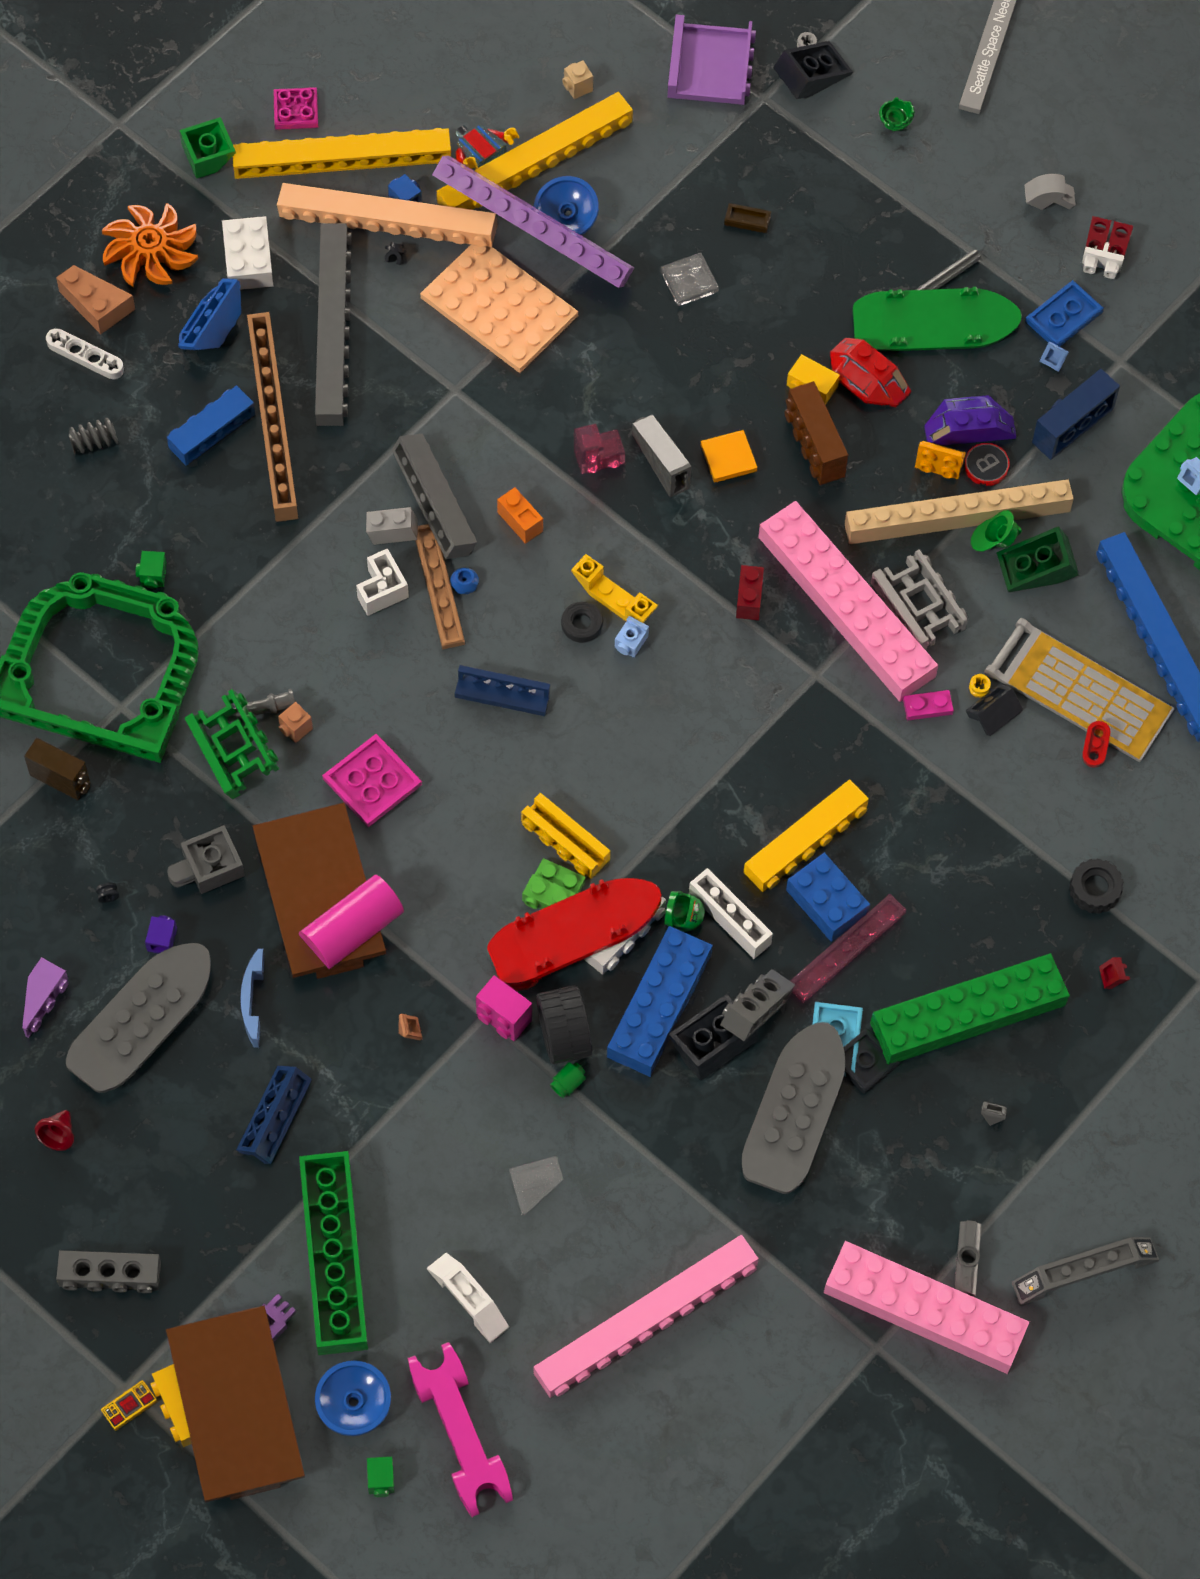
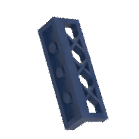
(502, 690)
(277, 1114)

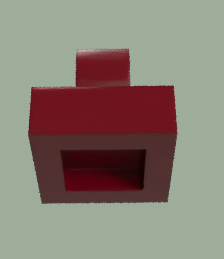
(1113, 973)

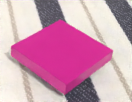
(295, 108)

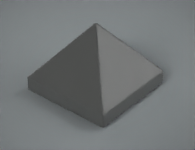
(993, 1113)

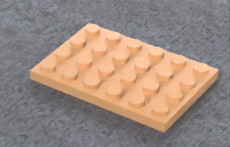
(499, 305)

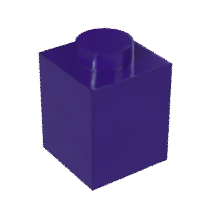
(160, 934)

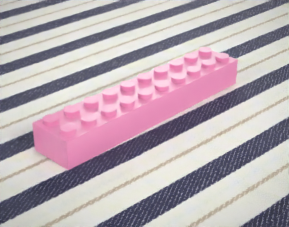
(848, 601)

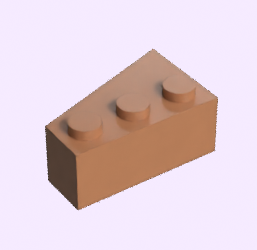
(95, 298)

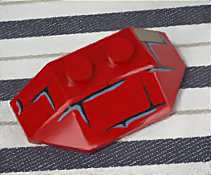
(868, 373)

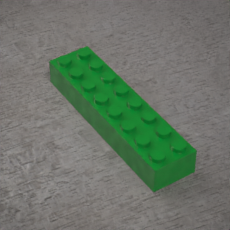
(969, 1009)
(333, 1253)

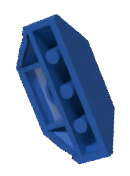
(213, 317)

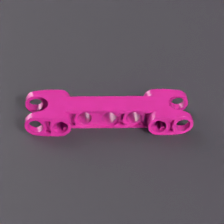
(477, 1470)

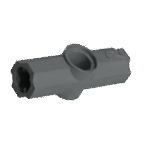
(968, 1245)

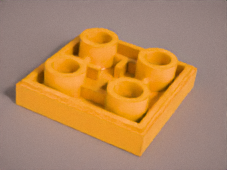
(728, 456)

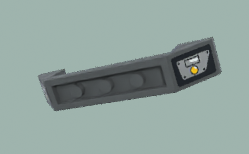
(1083, 1266)

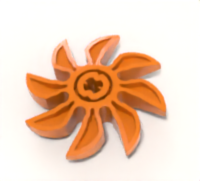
(149, 244)

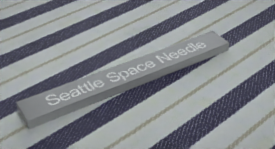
(987, 55)

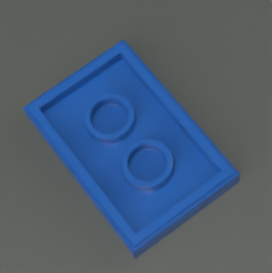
(1064, 314)

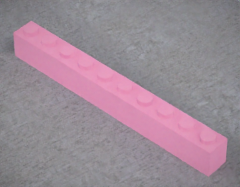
(645, 1316)

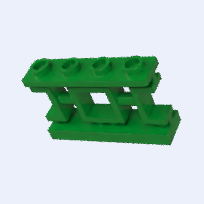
(217, 752)

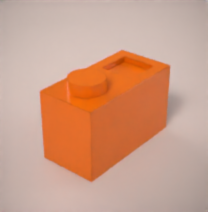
(520, 515)

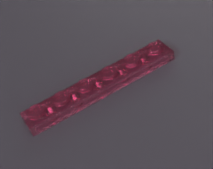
(847, 947)

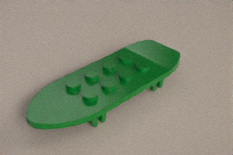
(934, 319)

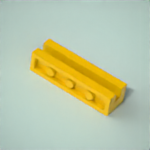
(565, 836)

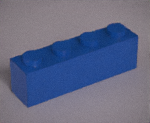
(211, 425)

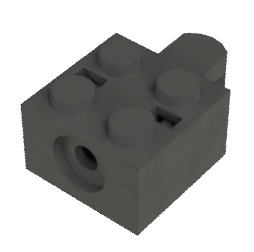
(208, 861)

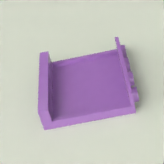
(710, 62)

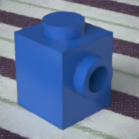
(405, 189)

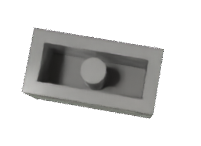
(392, 525)

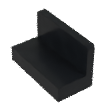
(995, 708)

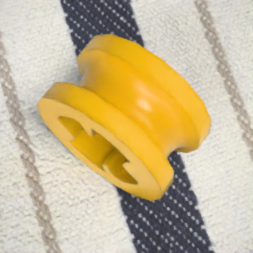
(982, 679)

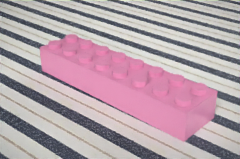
(926, 1307)

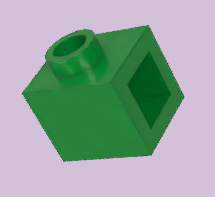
(152, 569)

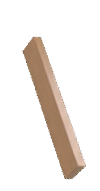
(439, 589)

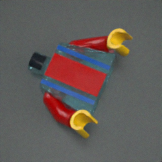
(482, 145)

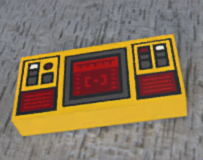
(129, 1405)

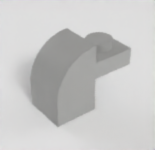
(1049, 189)

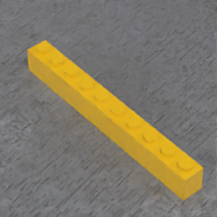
(547, 149)
(341, 153)

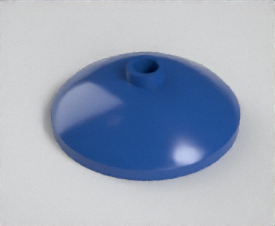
(565, 195)
(349, 1382)

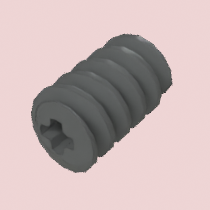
(92, 436)

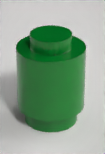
(568, 1079)

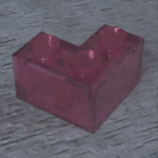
(597, 450)

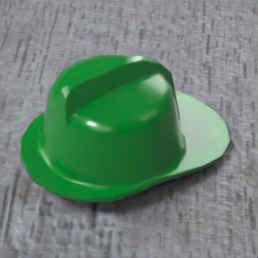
(997, 531)

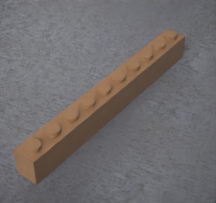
(272, 417)

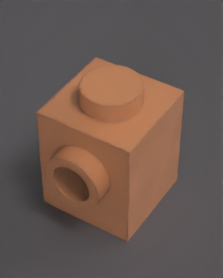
(295, 722)

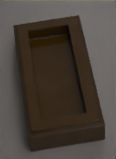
(747, 218)

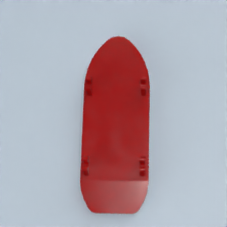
(573, 929)

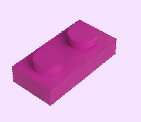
(928, 705)

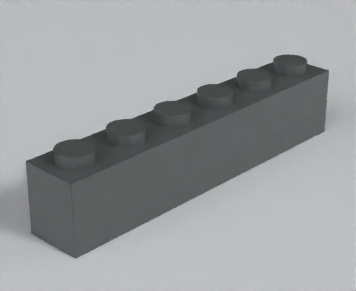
(434, 496)

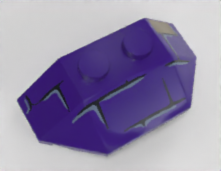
(969, 422)

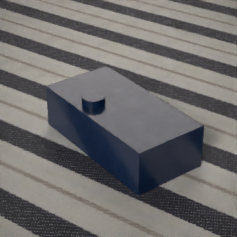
(1075, 414)

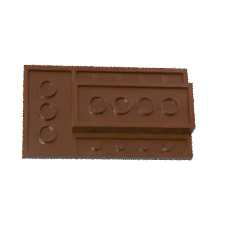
(308, 870)
(235, 1404)

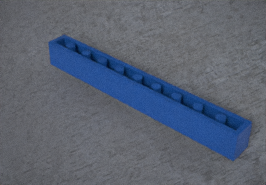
(1153, 626)

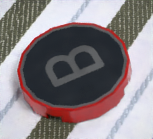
(986, 464)

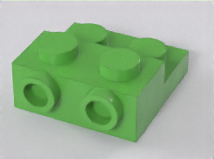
(551, 884)

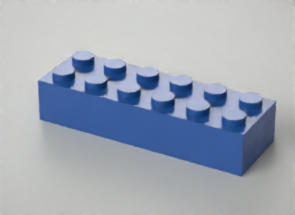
(659, 1001)

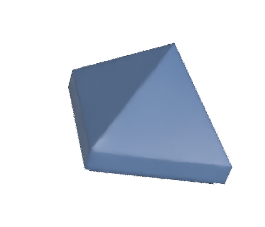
(1054, 356)

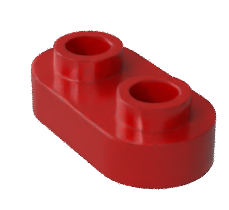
(1096, 745)

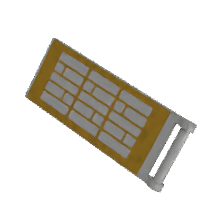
(1081, 690)

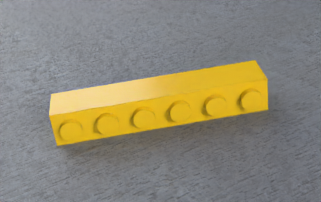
(806, 836)

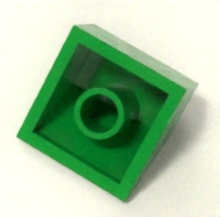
(207, 147)

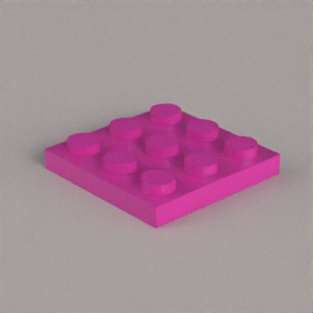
(372, 780)

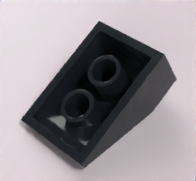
(811, 68)

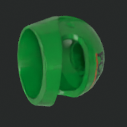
(684, 911)

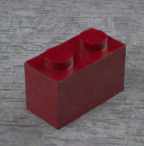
(749, 592)

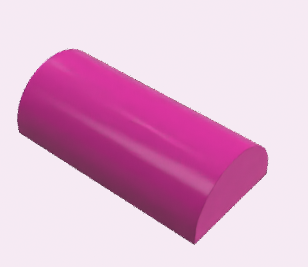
(352, 921)

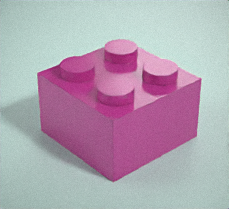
(503, 1009)

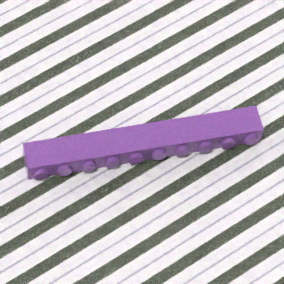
(533, 221)

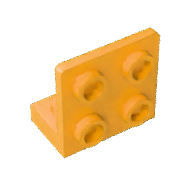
(939, 460)

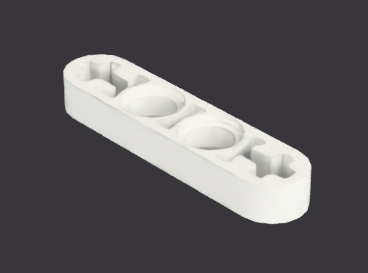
(86, 351)

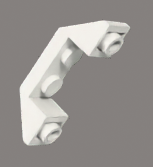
(471, 1296)

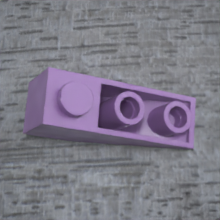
(42, 989)

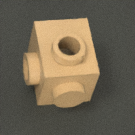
(578, 79)

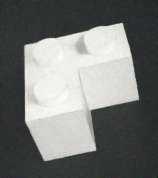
(385, 586)

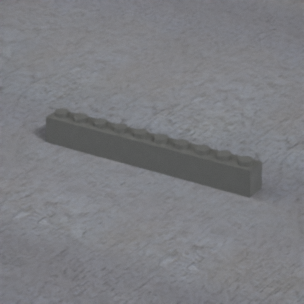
(332, 324)

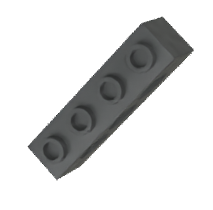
(756, 1004)
(72, 1261)

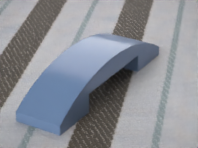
(253, 972)

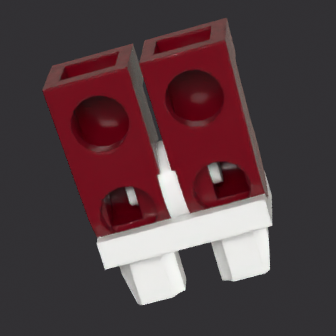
(1106, 254)

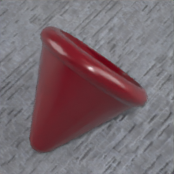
(56, 1131)

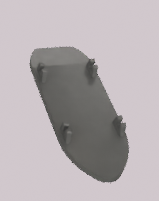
(140, 1017)
(795, 1109)

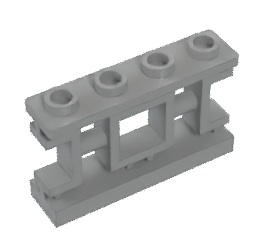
(905, 610)

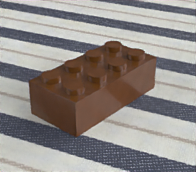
(816, 433)

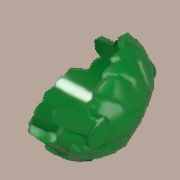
(896, 114)

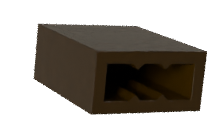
(57, 769)

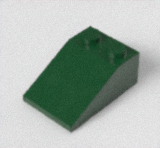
(1038, 561)

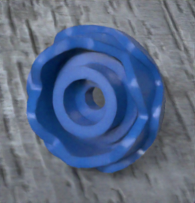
(467, 586)

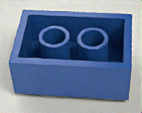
(827, 897)

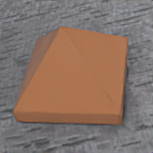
(409, 1027)

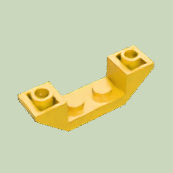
(609, 594)

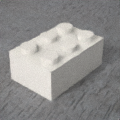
(248, 252)

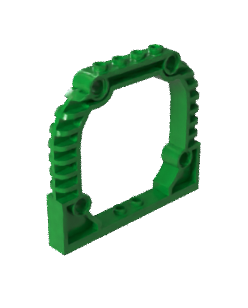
(141, 736)

